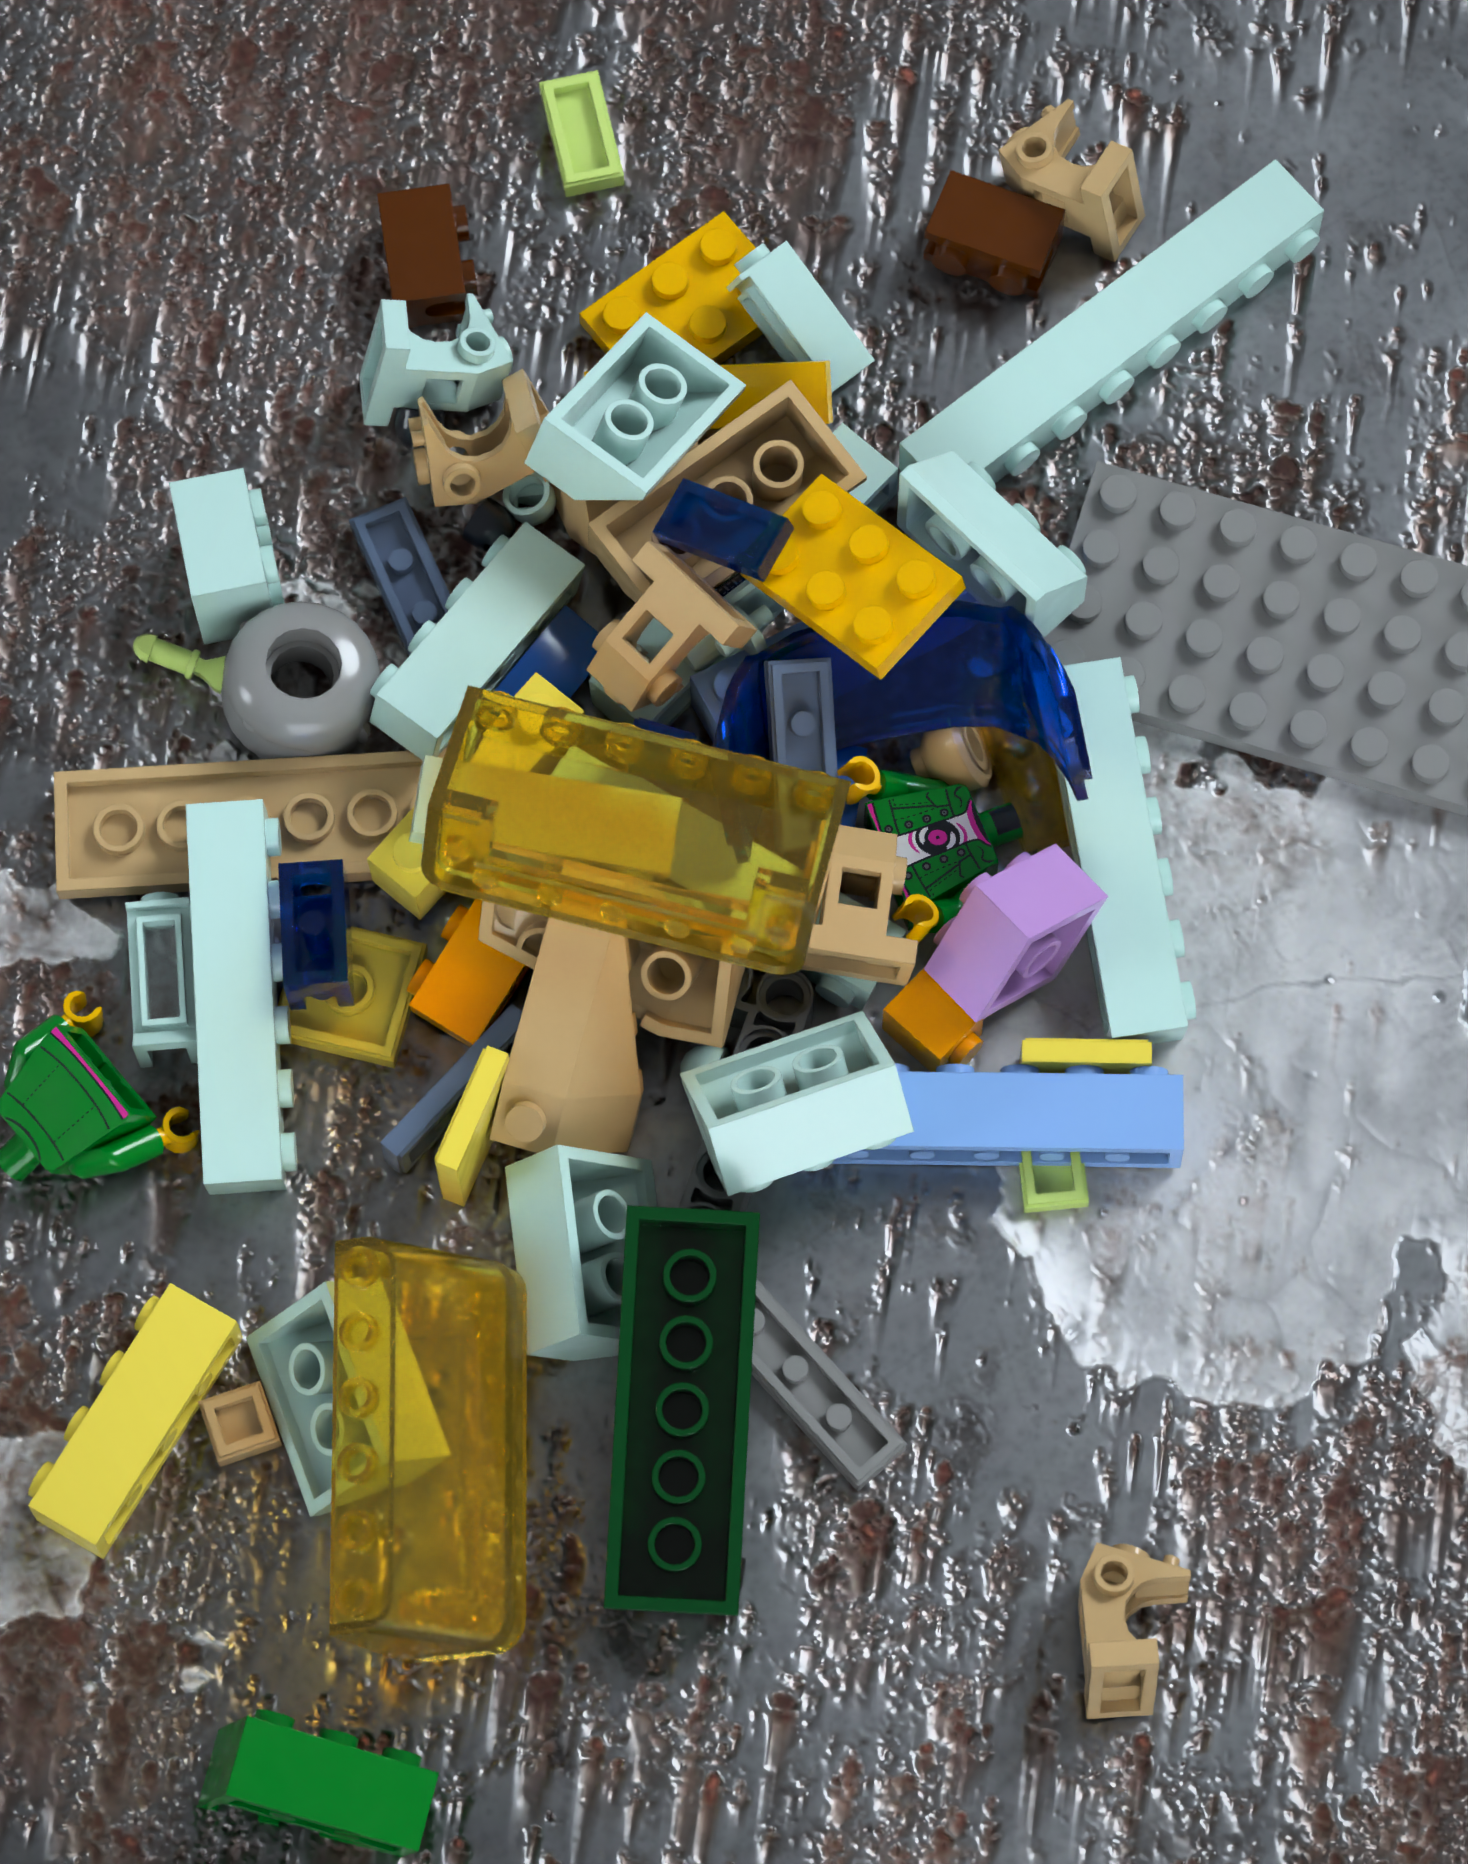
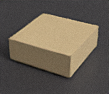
(240, 1423)

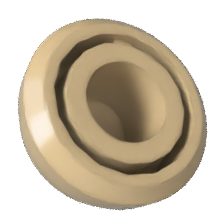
(954, 757)

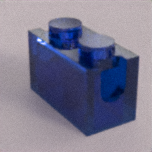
(316, 933)

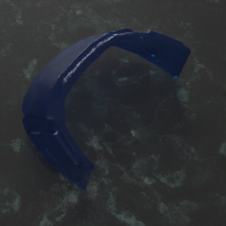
(965, 671)

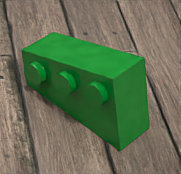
(320, 1783)

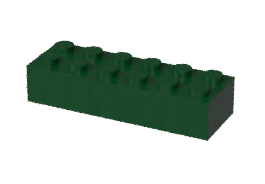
(682, 1411)

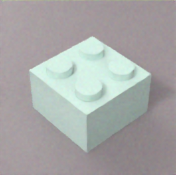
(225, 551)

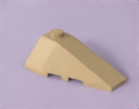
(669, 988)
(574, 1048)

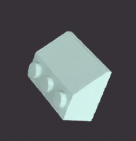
(632, 416)
(987, 541)
(797, 1103)
(571, 1245)
(297, 1376)

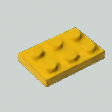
(685, 294)
(857, 578)

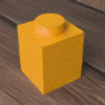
(931, 1024)

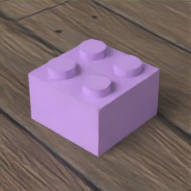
(1014, 931)

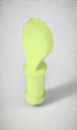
(179, 659)

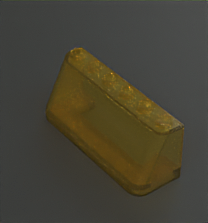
(632, 831)
(428, 1452)

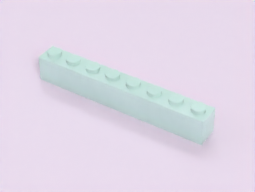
(1126, 328)

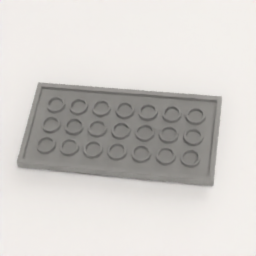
(1277, 635)

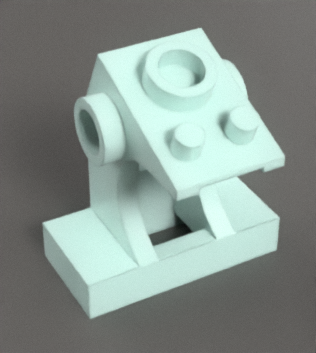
(446, 373)

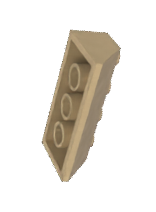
(758, 458)

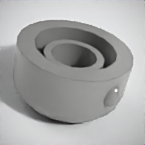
(291, 726)

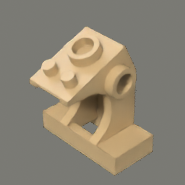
(1097, 198)
(491, 456)
(685, 608)
(854, 938)
(1117, 1666)

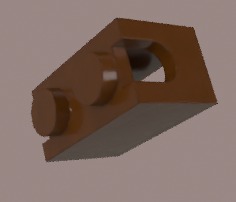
(993, 235)
(424, 254)

